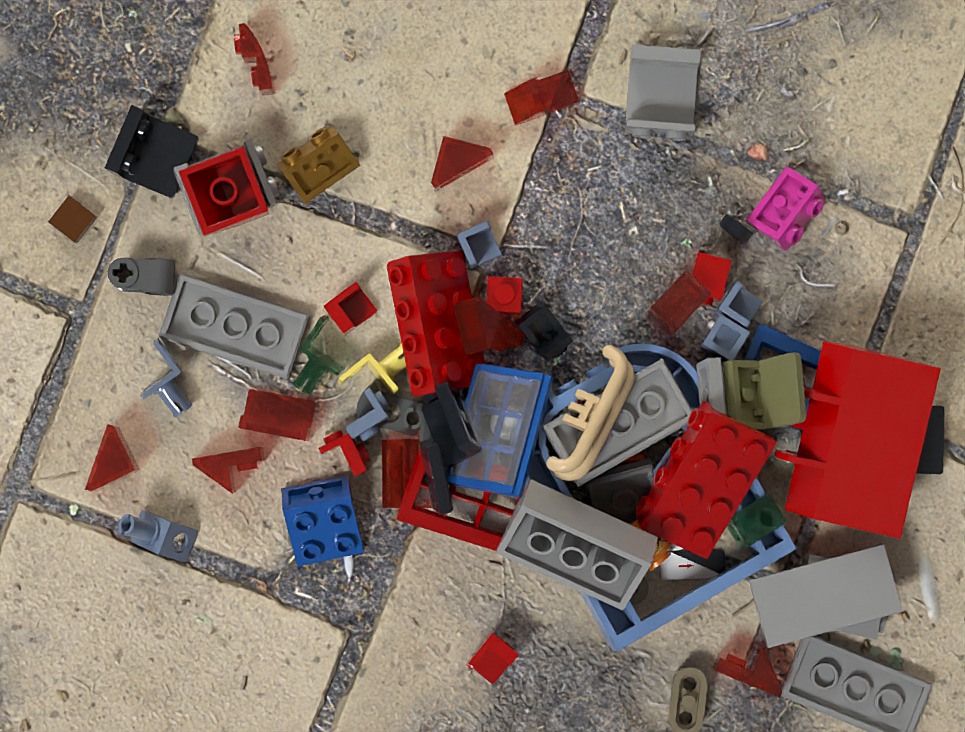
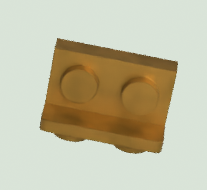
(317, 163)

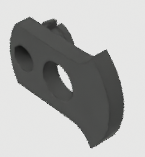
(406, 407)

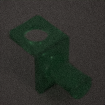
(317, 362)
(755, 521)

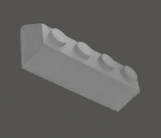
(577, 545)

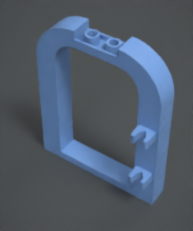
(625, 626)

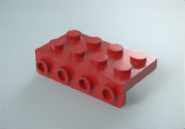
(424, 303)
(703, 480)

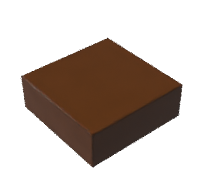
(72, 219)

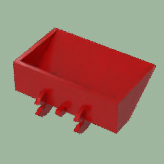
(861, 439)

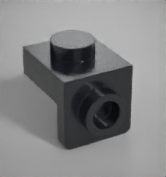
(544, 332)

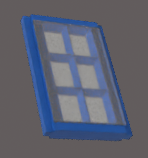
(507, 418)

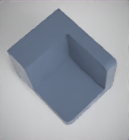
(479, 244)
(739, 305)
(725, 339)

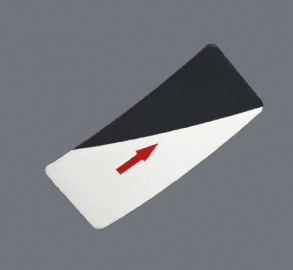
(692, 566)

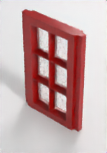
(475, 516)

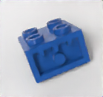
(321, 520)

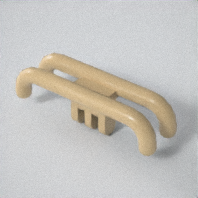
(595, 418)

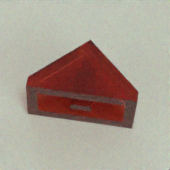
(456, 160)
(679, 302)
(112, 461)

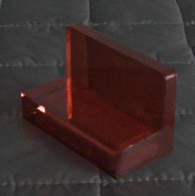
(278, 415)
(397, 466)

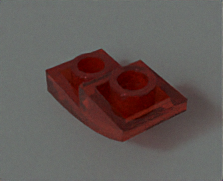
(251, 51)

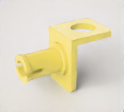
(383, 369)

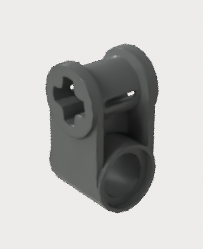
(149, 276)

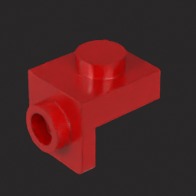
(355, 454)

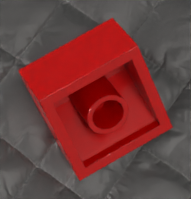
(224, 192)

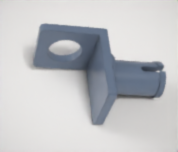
(166, 387)
(157, 534)

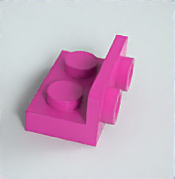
(787, 208)

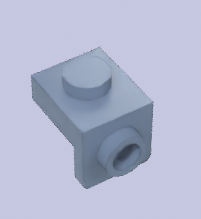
(368, 424)

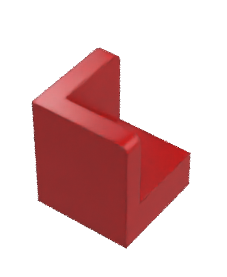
(350, 308)
(492, 657)

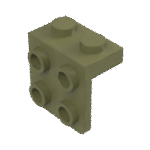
(766, 391)

